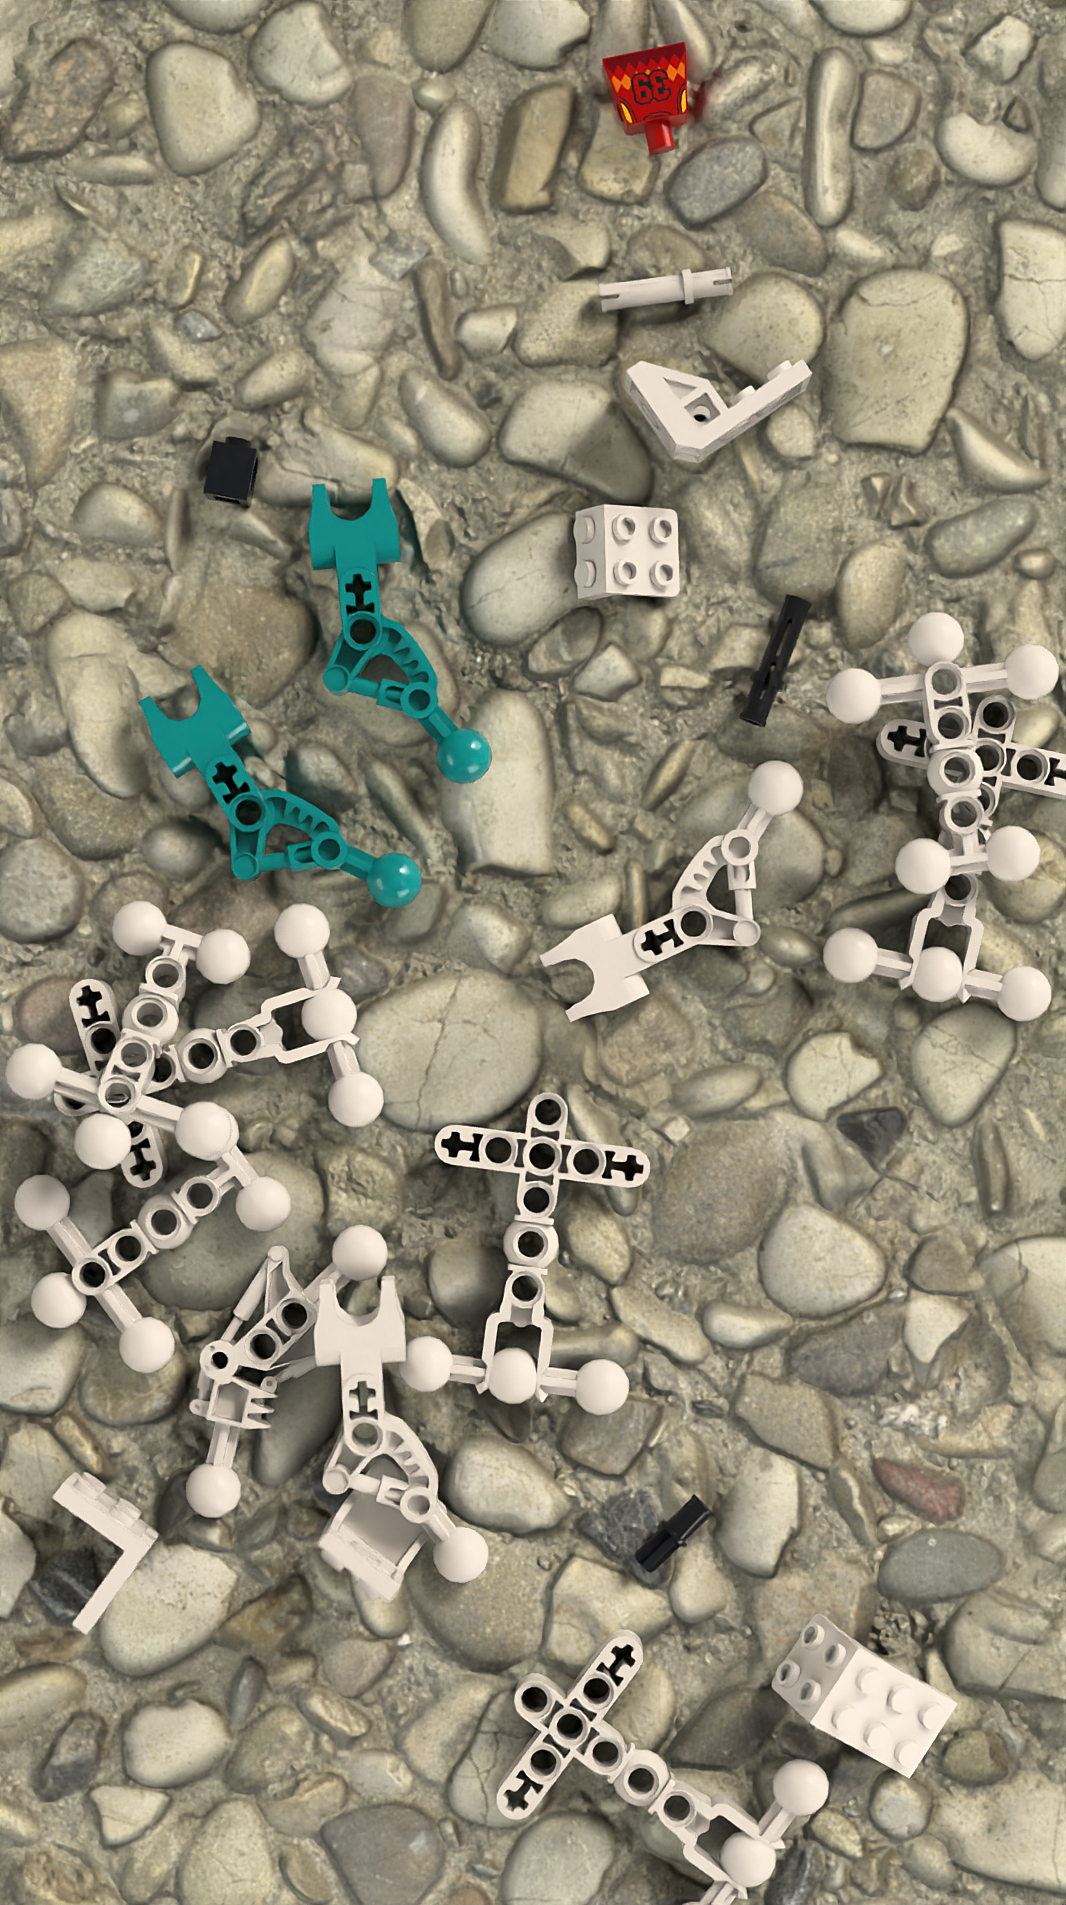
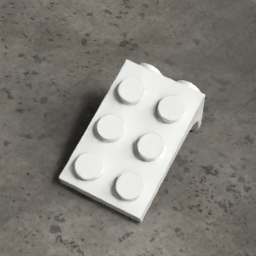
(373, 1538)
(861, 1697)

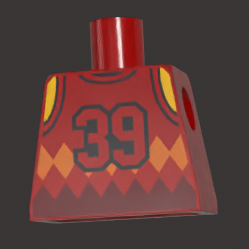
(649, 93)

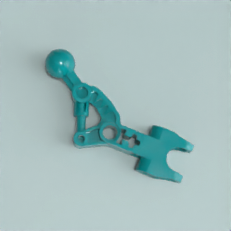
(356, 551)
(207, 743)

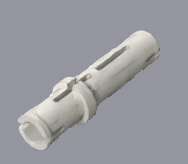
(666, 289)

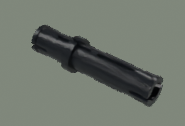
(756, 709)

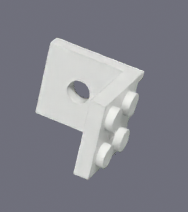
(115, 1521)

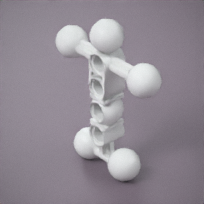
(936, 643)
(104, 1137)
(61, 1298)

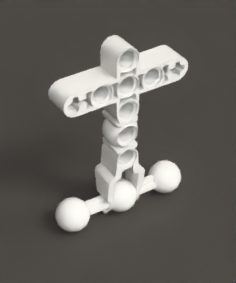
(937, 971)
(325, 1015)
(514, 1373)
(745, 1856)

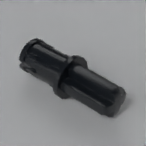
(673, 1534)

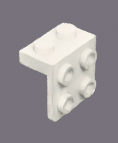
(626, 552)

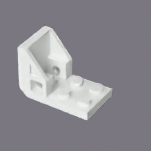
(674, 398)

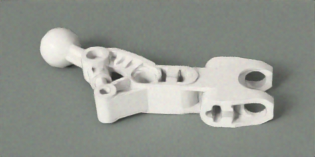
(618, 958)
(360, 1348)

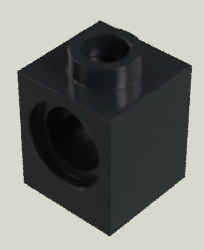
(232, 472)

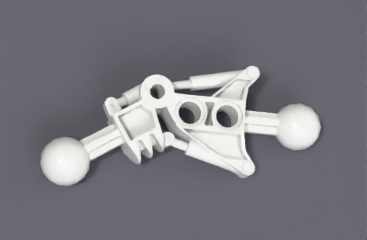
(238, 1401)

